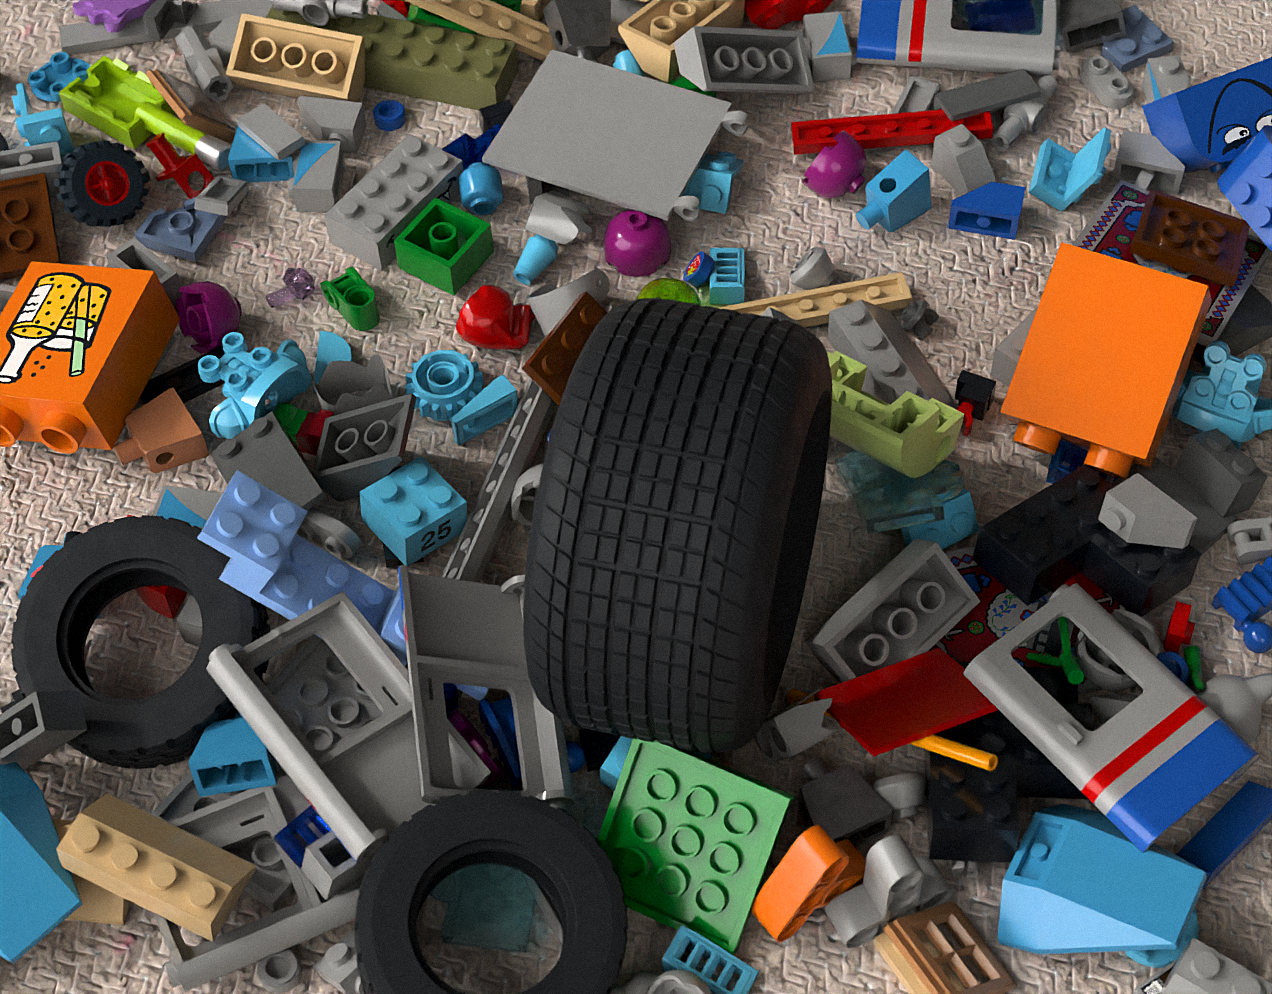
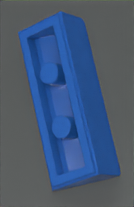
(1229, 830)

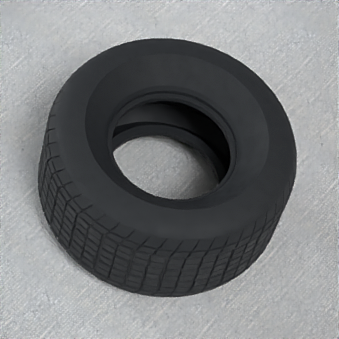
(677, 523)

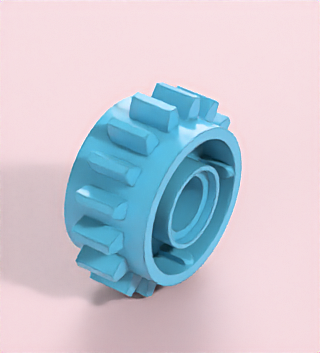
(443, 383)

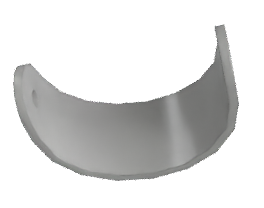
(551, 302)

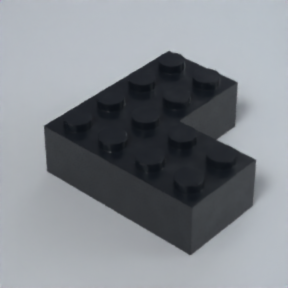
(1060, 536)
(975, 809)

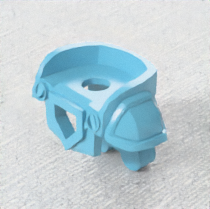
(252, 380)
(1225, 395)

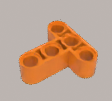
(807, 879)

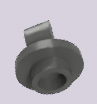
(916, 315)

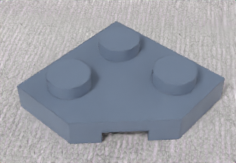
(1141, 42)
(180, 231)

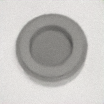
(280, 971)

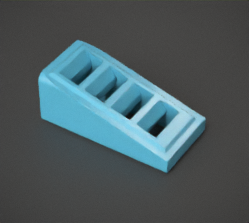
(733, 290)
(486, 410)
(702, 947)

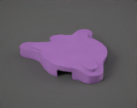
(112, 12)

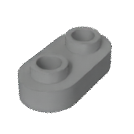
(1106, 82)
(330, 533)

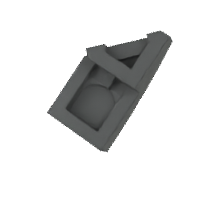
(164, 14)

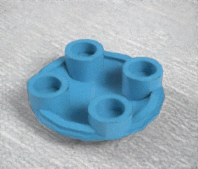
(56, 75)

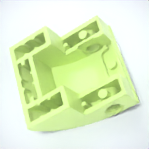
(904, 435)

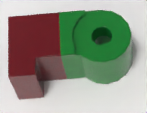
(302, 425)

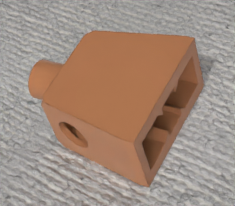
(162, 435)

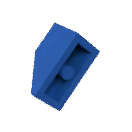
(989, 210)

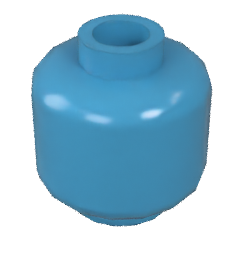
(480, 188)

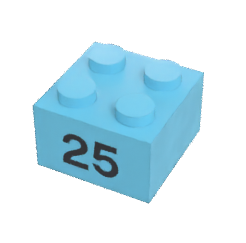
(413, 510)

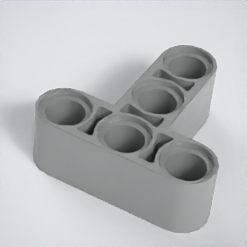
(891, 889)

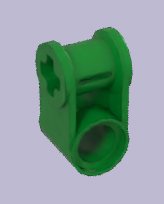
(352, 299)

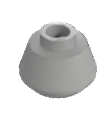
(813, 270)
(902, 793)

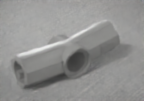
(203, 63)

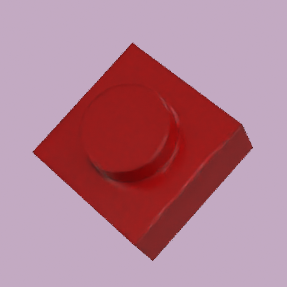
(1179, 628)

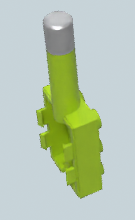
(133, 109)

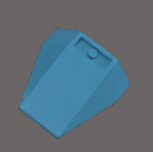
(33, 884)
(1092, 889)

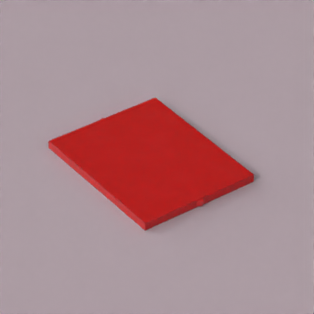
(905, 701)

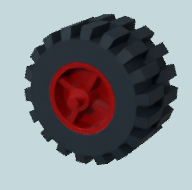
(101, 184)

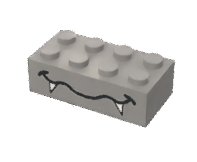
(391, 198)

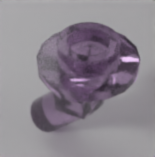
(298, 285)

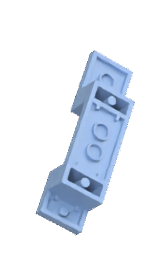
(288, 571)

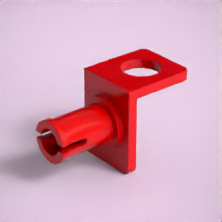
(178, 166)

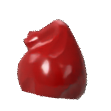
(494, 321)

